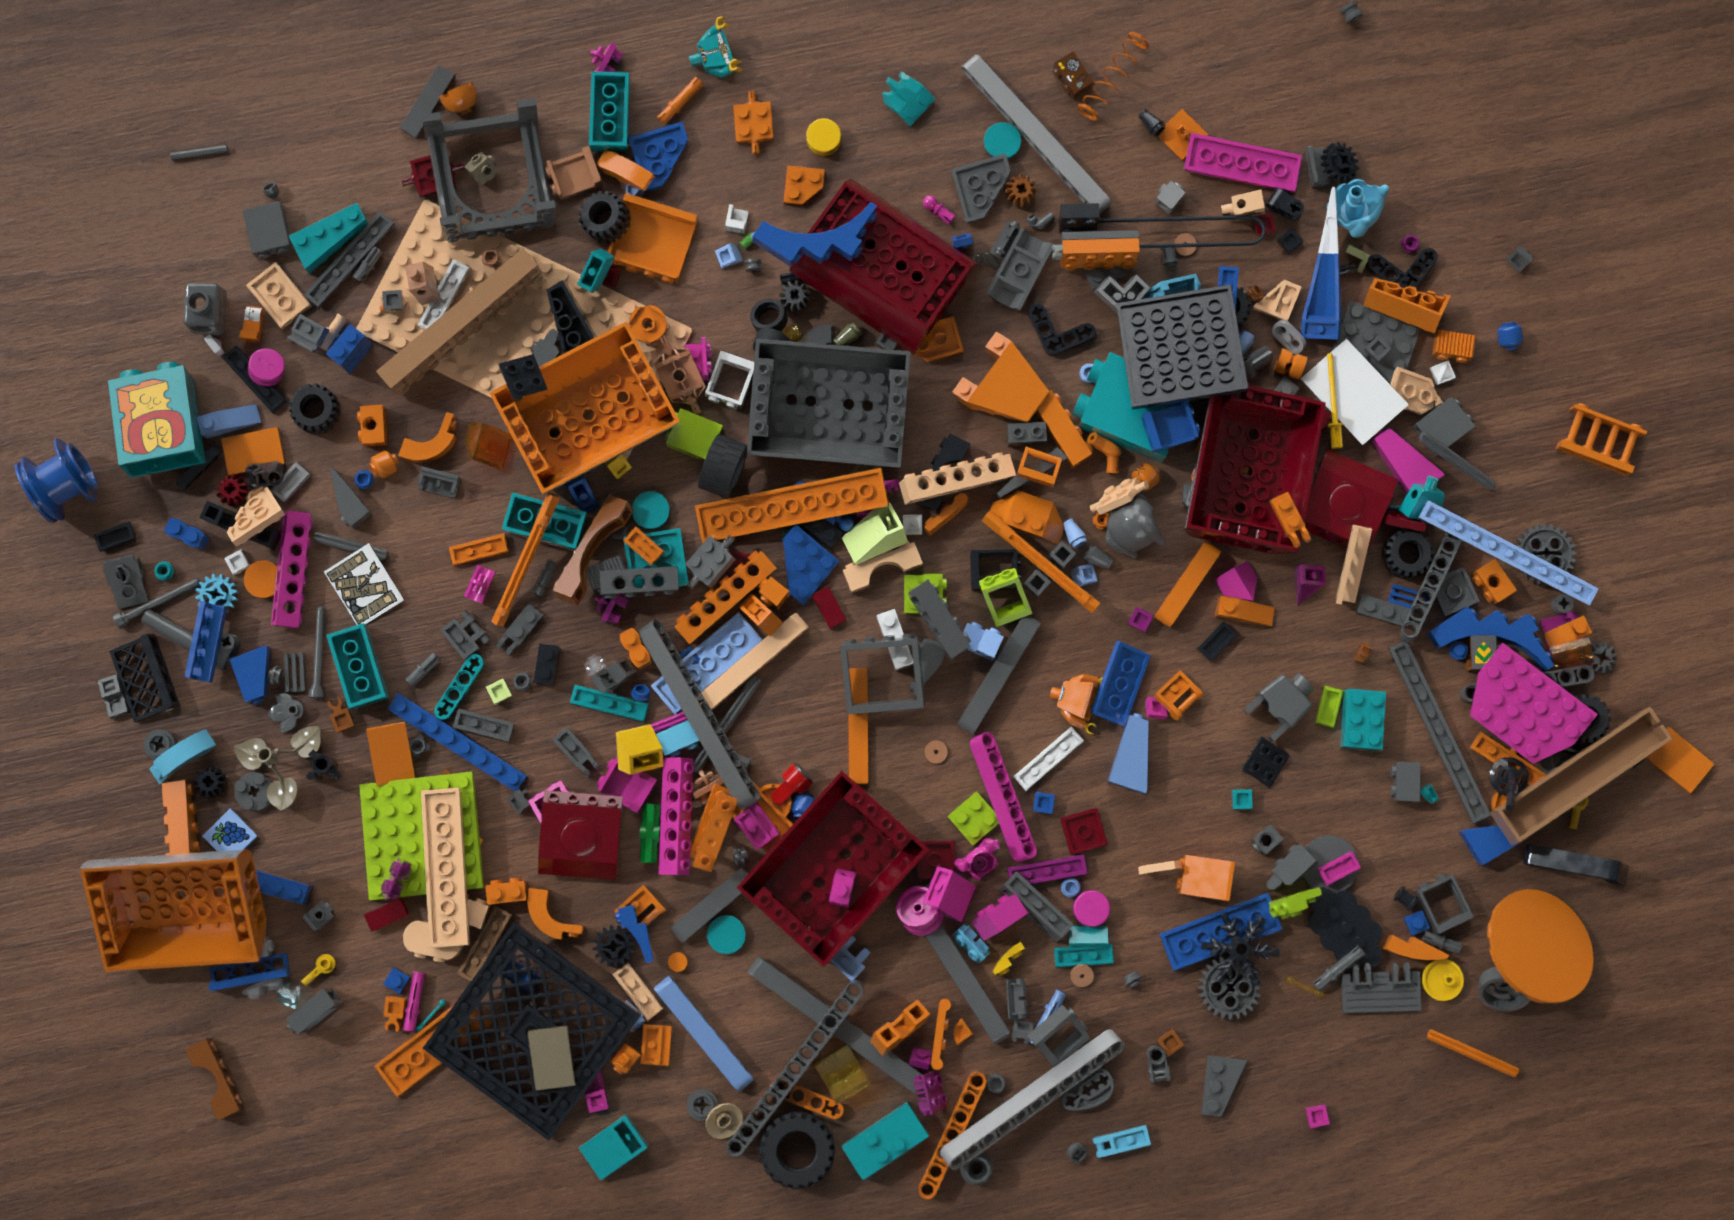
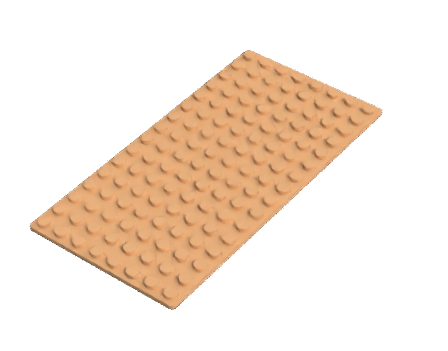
(515, 327)

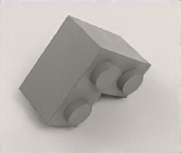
(1112, 293)

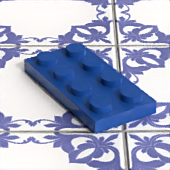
(1120, 683)

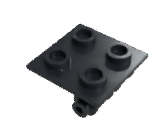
(523, 377)
(1265, 762)

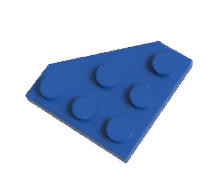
(659, 151)
(805, 564)

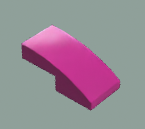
(596, 1095)

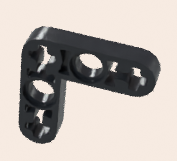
(1401, 277)
(1053, 337)

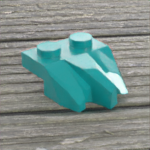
(907, 98)

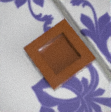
(1170, 1042)

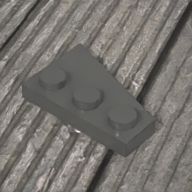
(1219, 1083)

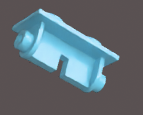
(976, 950)

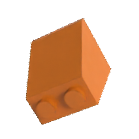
(1205, 878)

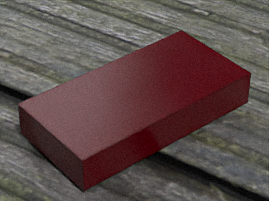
(829, 607)

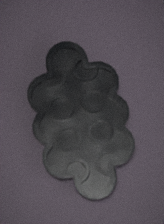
(1345, 925)

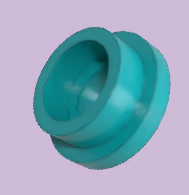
(158, 570)

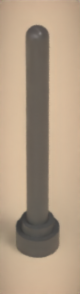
(122, 619)
(316, 689)

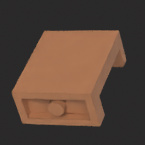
(574, 174)

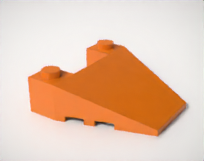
(1009, 386)

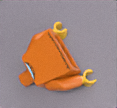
(1077, 699)

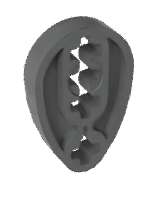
(1096, 1097)

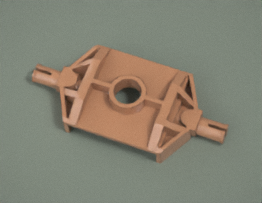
(691, 386)

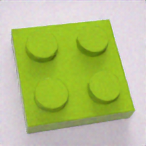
(974, 818)

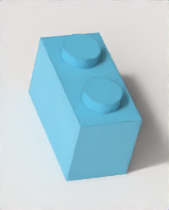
(677, 739)

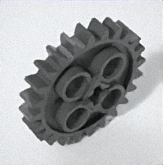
(1543, 536)
(1241, 1000)

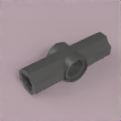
(1256, 361)

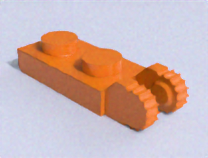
(946, 514)
(1290, 518)

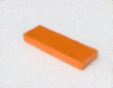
(479, 549)

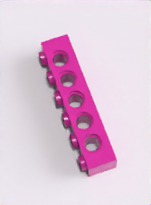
(280, 617)
(676, 816)

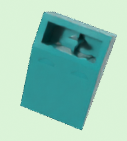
(613, 1146)

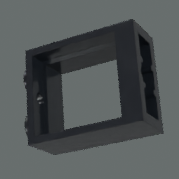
(974, 565)

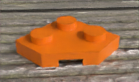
(802, 184)

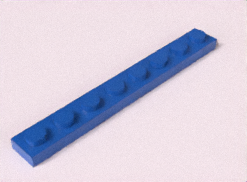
(457, 742)

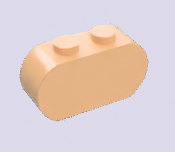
(417, 941)

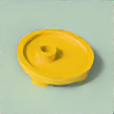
(1442, 979)

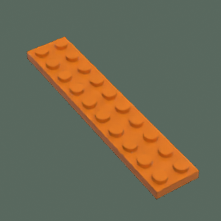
(792, 505)

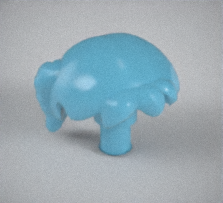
(1359, 205)

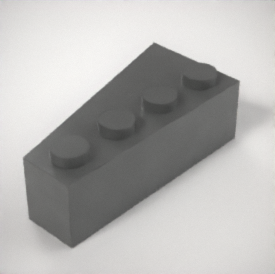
(939, 620)

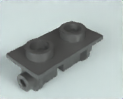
(1005, 239)
(1015, 990)

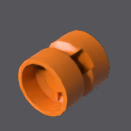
(1297, 364)

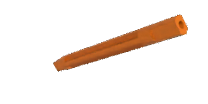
(541, 522)
(1040, 561)

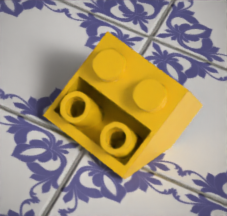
(638, 750)

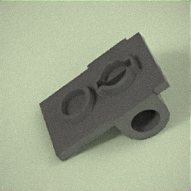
(128, 585)

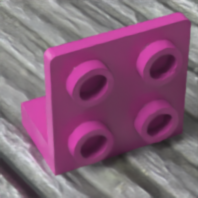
(700, 355)

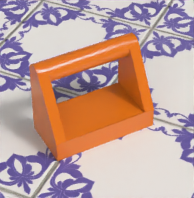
(1036, 476)

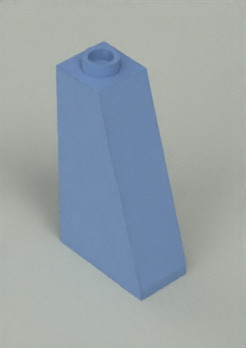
(1131, 759)

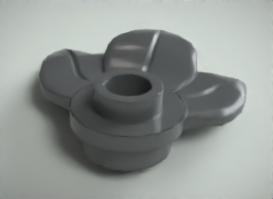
(284, 712)

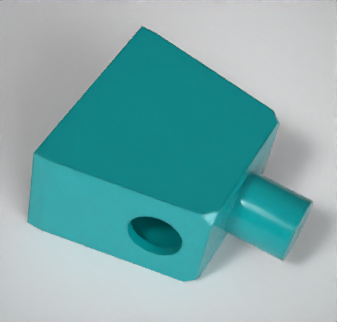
(1419, 495)

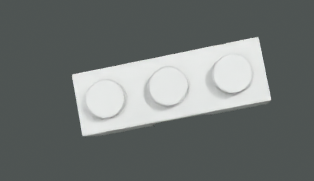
(890, 625)

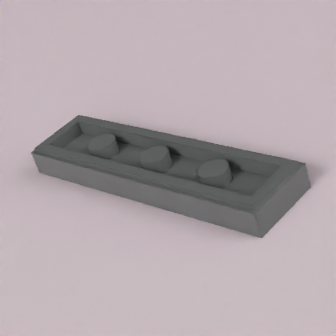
(427, 101)

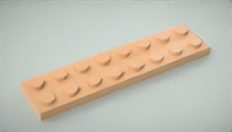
(445, 867)

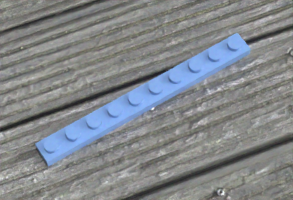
(1508, 553)

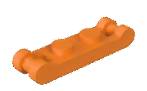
(940, 1042)

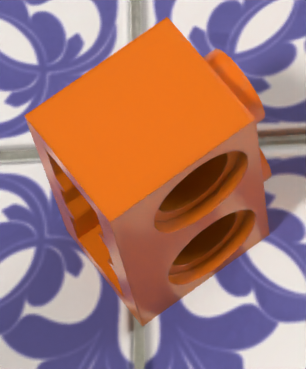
(760, 614)

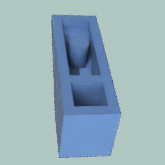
(228, 420)

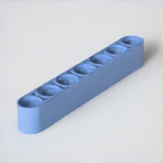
(703, 1033)

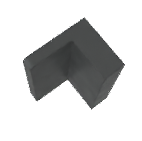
(1315, 170)

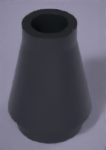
(1152, 123)

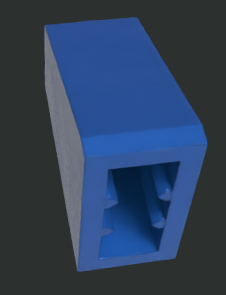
(252, 674)
(1485, 843)

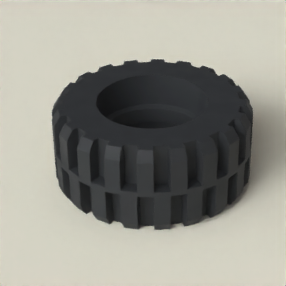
(775, 1166)

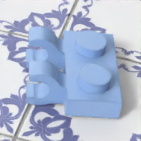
(847, 963)

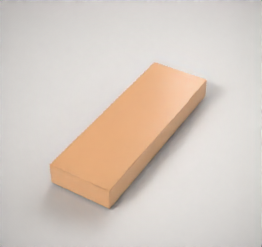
(638, 991)

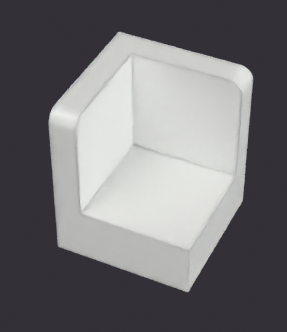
(736, 220)

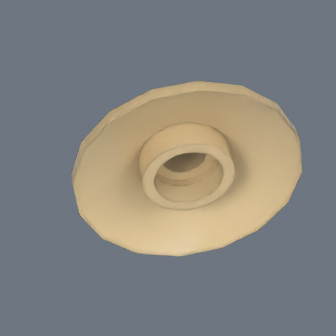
(726, 1126)

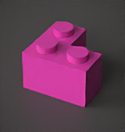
(997, 918)

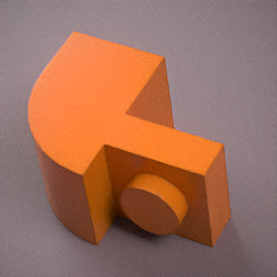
(1568, 632)

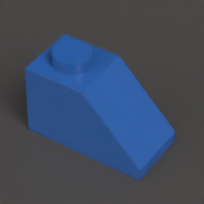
(582, 494)

